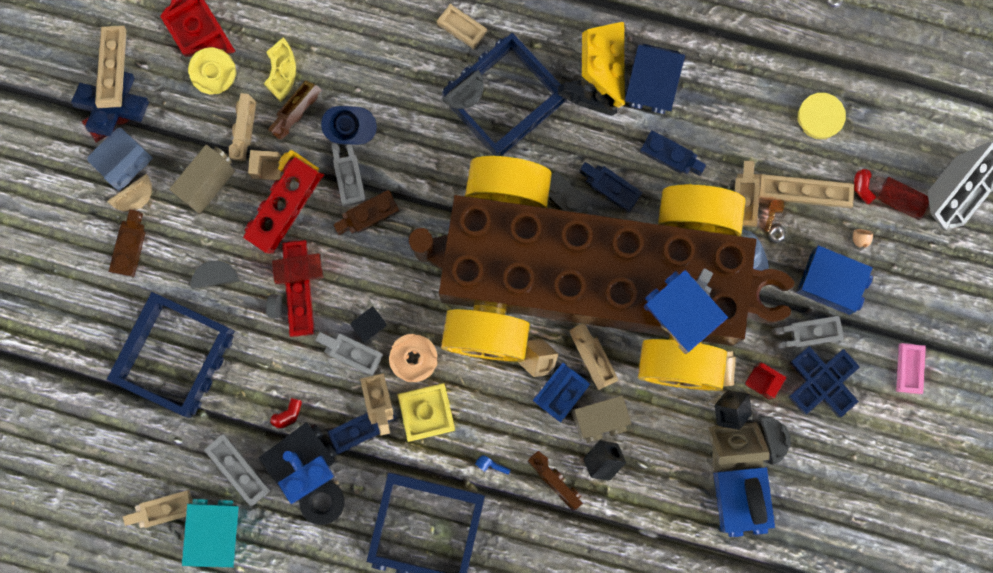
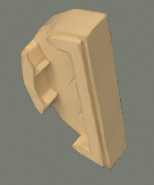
(133, 196)

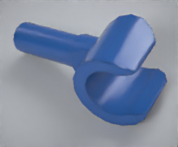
(484, 462)

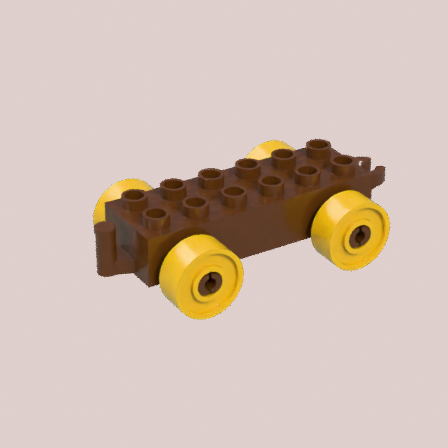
(591, 269)

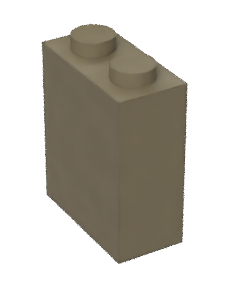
(203, 178)

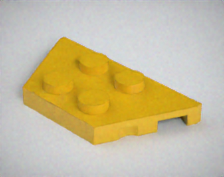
(605, 60)

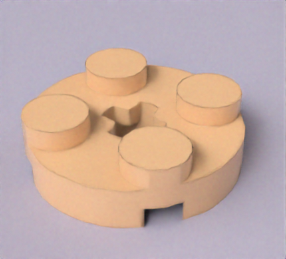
(400, 353)

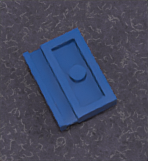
(561, 392)

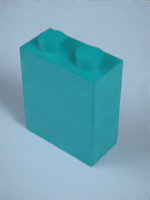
(210, 534)

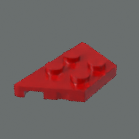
(194, 27)

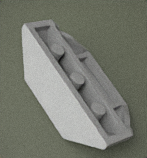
(962, 187)

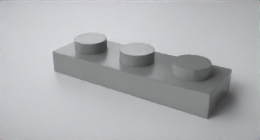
(237, 470)

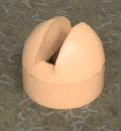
(862, 237)

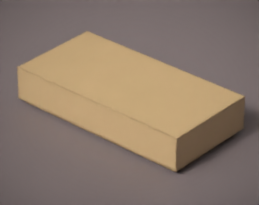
(462, 26)

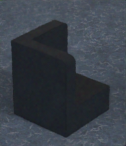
(368, 325)
(733, 409)
(604, 460)

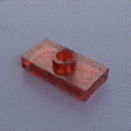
(297, 269)

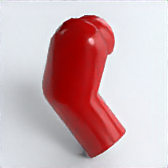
(861, 185)
(287, 417)

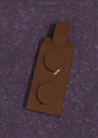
(294, 109)
(367, 214)
(128, 245)
(554, 480)

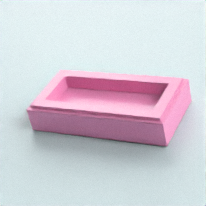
(910, 368)

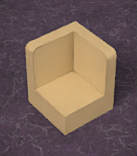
(264, 165)
(539, 358)

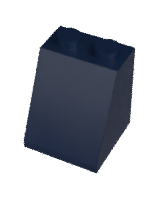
(654, 77)

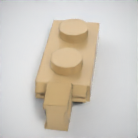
(243, 127)
(749, 187)
(593, 357)
(377, 401)
(160, 510)

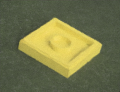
(426, 412)

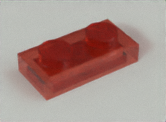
(903, 198)

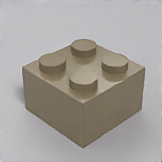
(601, 418)

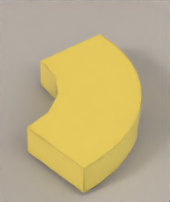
(282, 71)

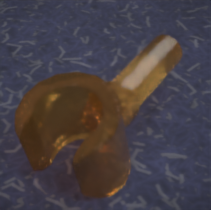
(774, 206)

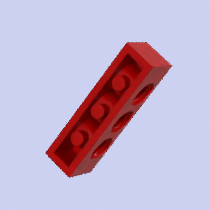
(295, 201)

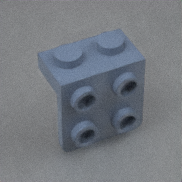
(119, 159)

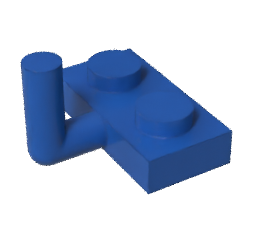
(305, 478)

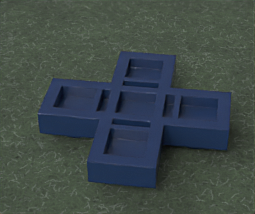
(104, 119)
(824, 382)

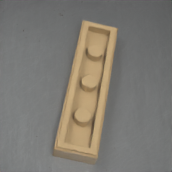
(111, 67)
(806, 191)

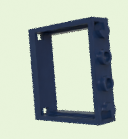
(485, 62)
(137, 339)
(382, 563)

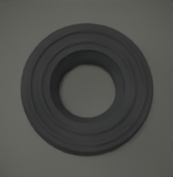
(755, 501)
(332, 513)

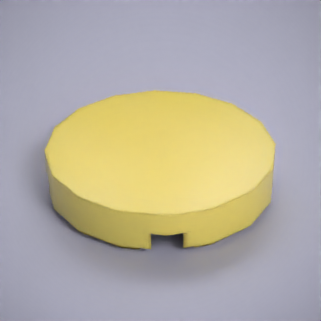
(212, 71)
(821, 116)

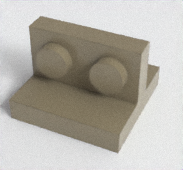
(737, 448)

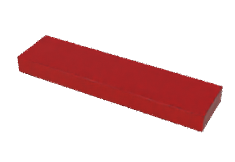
(298, 295)

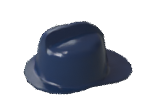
(349, 125)

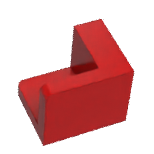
(765, 380)

